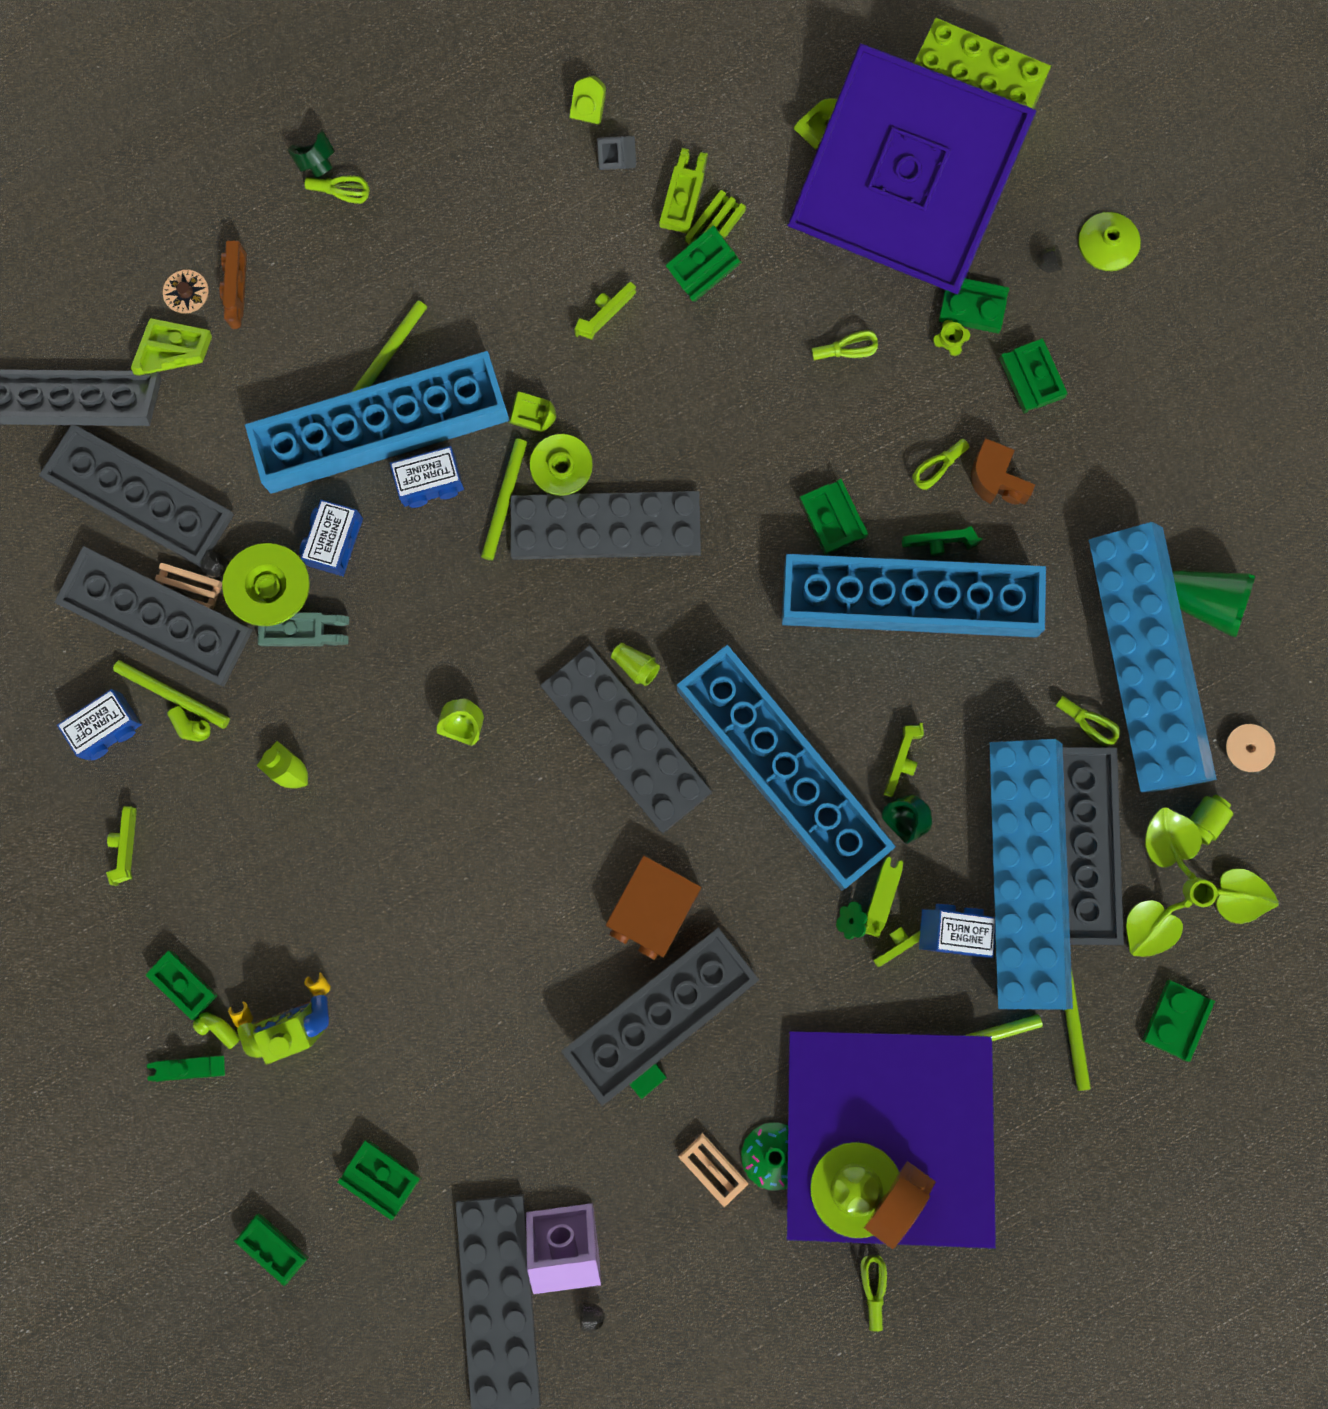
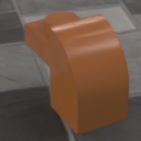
(990, 475)
(900, 1205)

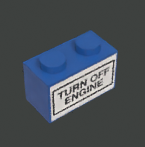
(427, 477)
(331, 537)
(99, 725)
(957, 932)

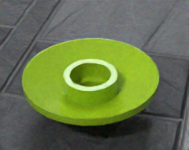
(1108, 253)
(561, 450)

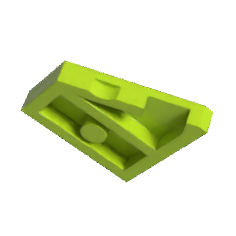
(170, 347)

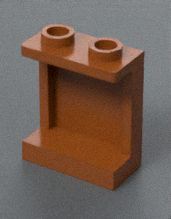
(652, 908)

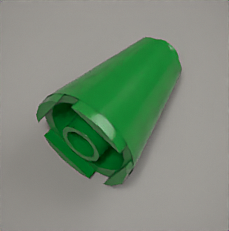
(1214, 597)

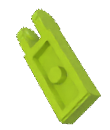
(683, 194)

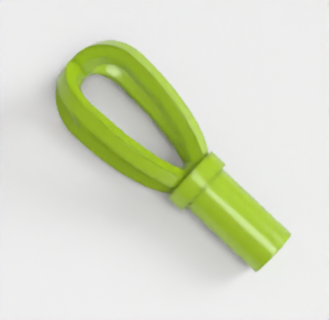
(331, 186)
(836, 348)
(947, 457)
(1080, 714)
(874, 1302)

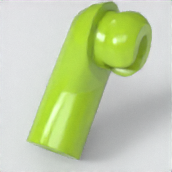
(187, 728)
(218, 1026)

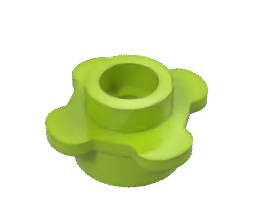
(952, 328)

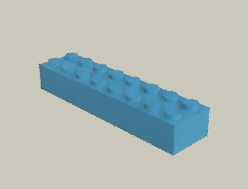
(376, 422)
(914, 595)
(1152, 658)
(785, 767)
(1030, 875)

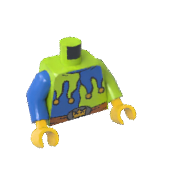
(285, 1031)

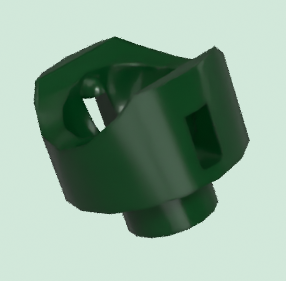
(314, 155)
(908, 817)

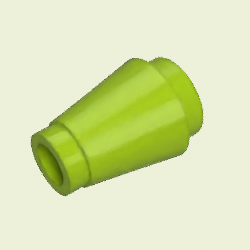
(637, 665)

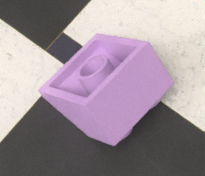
(562, 1249)

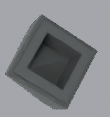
(616, 152)

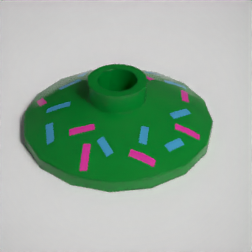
(755, 1155)

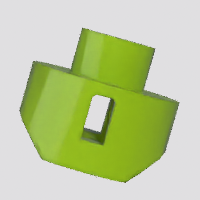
(461, 721)

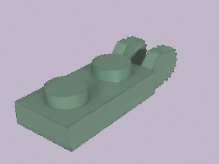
(303, 630)

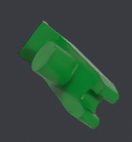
(937, 540)
(187, 1068)

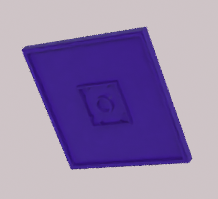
(911, 168)
(916, 1103)

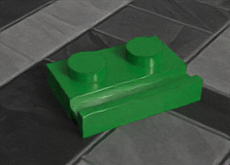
(703, 263)
(976, 306)
(1033, 375)
(833, 517)
(1178, 1021)
(379, 1179)

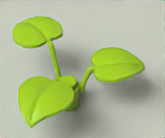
(1174, 839)

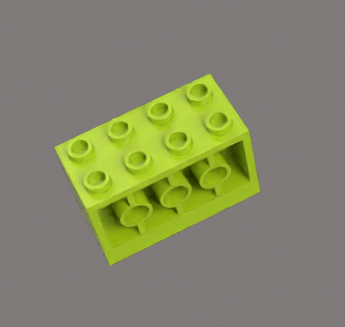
(982, 63)

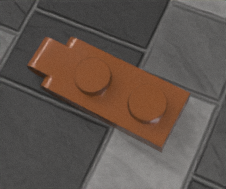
(233, 287)

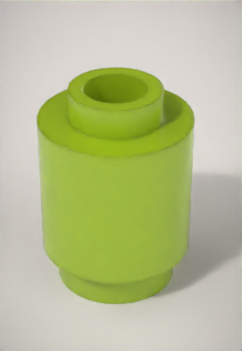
(1211, 817)

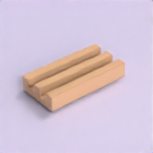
(212, 595)
(733, 1191)

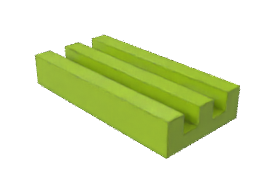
(729, 203)

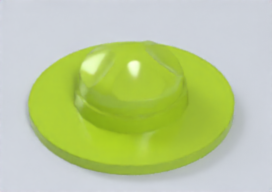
(265, 584)
(850, 1186)

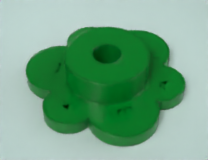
(852, 921)

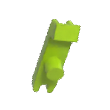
(609, 308)
(901, 763)
(124, 842)
(883, 897)
(902, 943)

